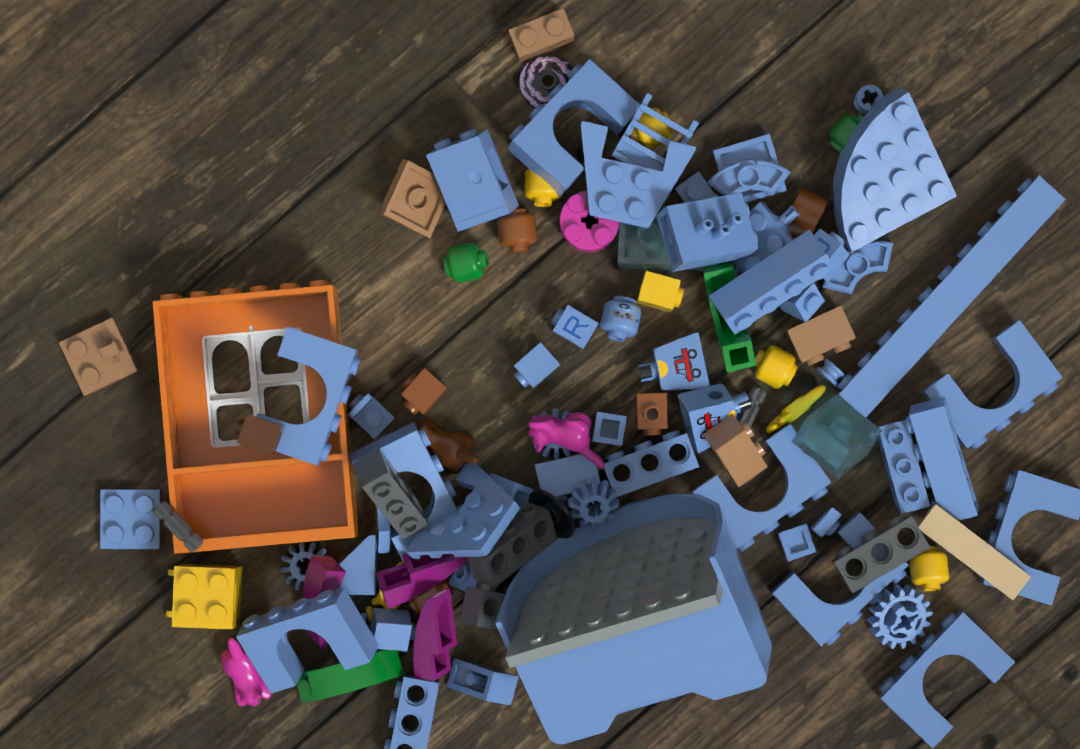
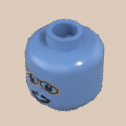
(620, 318)

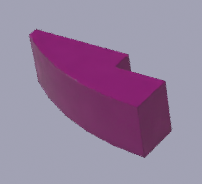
(321, 575)
(415, 577)
(434, 637)

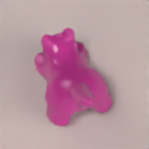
(569, 433)
(247, 682)

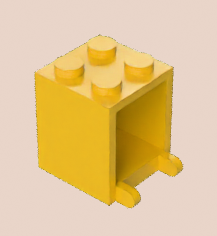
(206, 596)

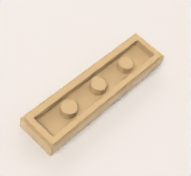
(973, 552)

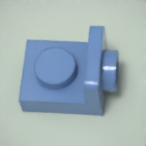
(694, 189)
(370, 415)

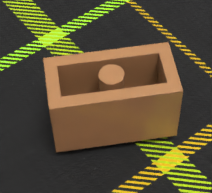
(541, 35)
(821, 335)
(736, 450)

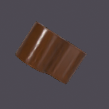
(810, 208)

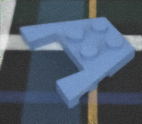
(625, 190)
(477, 523)

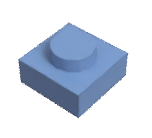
(827, 523)
(796, 542)

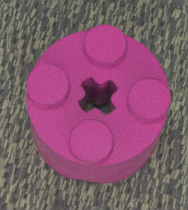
(576, 232)

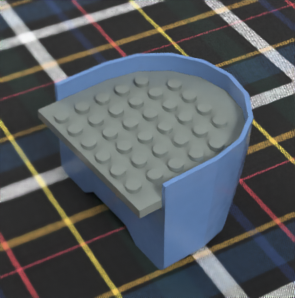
(634, 616)

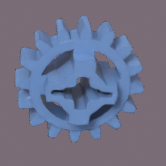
(899, 616)

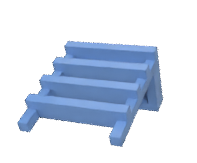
(633, 153)

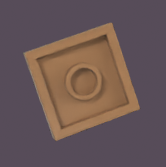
(414, 199)
(98, 356)

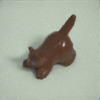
(451, 447)

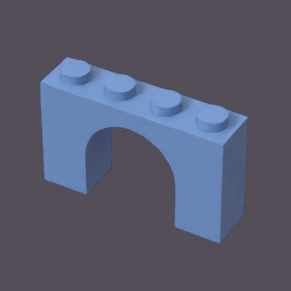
(588, 90)
(335, 366)
(1032, 375)
(408, 452)
(803, 481)
(1026, 494)
(328, 615)
(825, 619)
(905, 691)

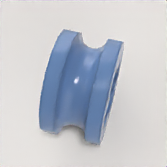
(830, 372)

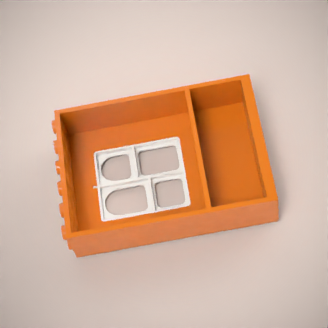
(225, 488)

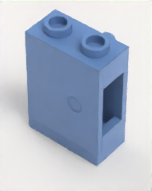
(472, 179)
(707, 232)

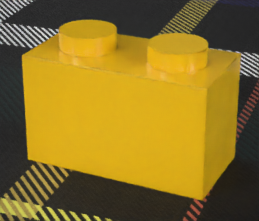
(660, 292)

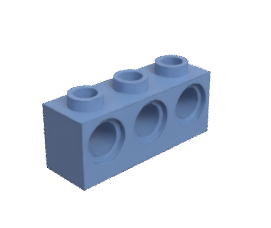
(902, 468)
(665, 469)
(421, 709)

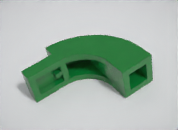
(734, 349)
(334, 680)

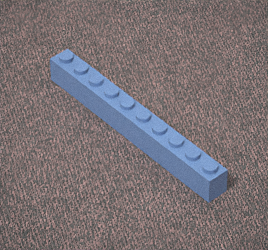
(951, 296)

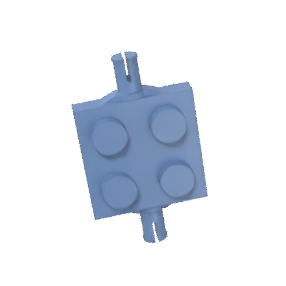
(771, 232)

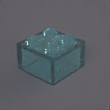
(642, 248)
(837, 436)

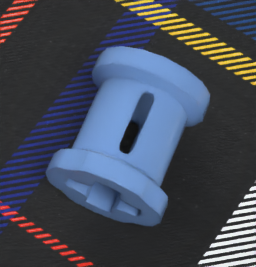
(869, 90)

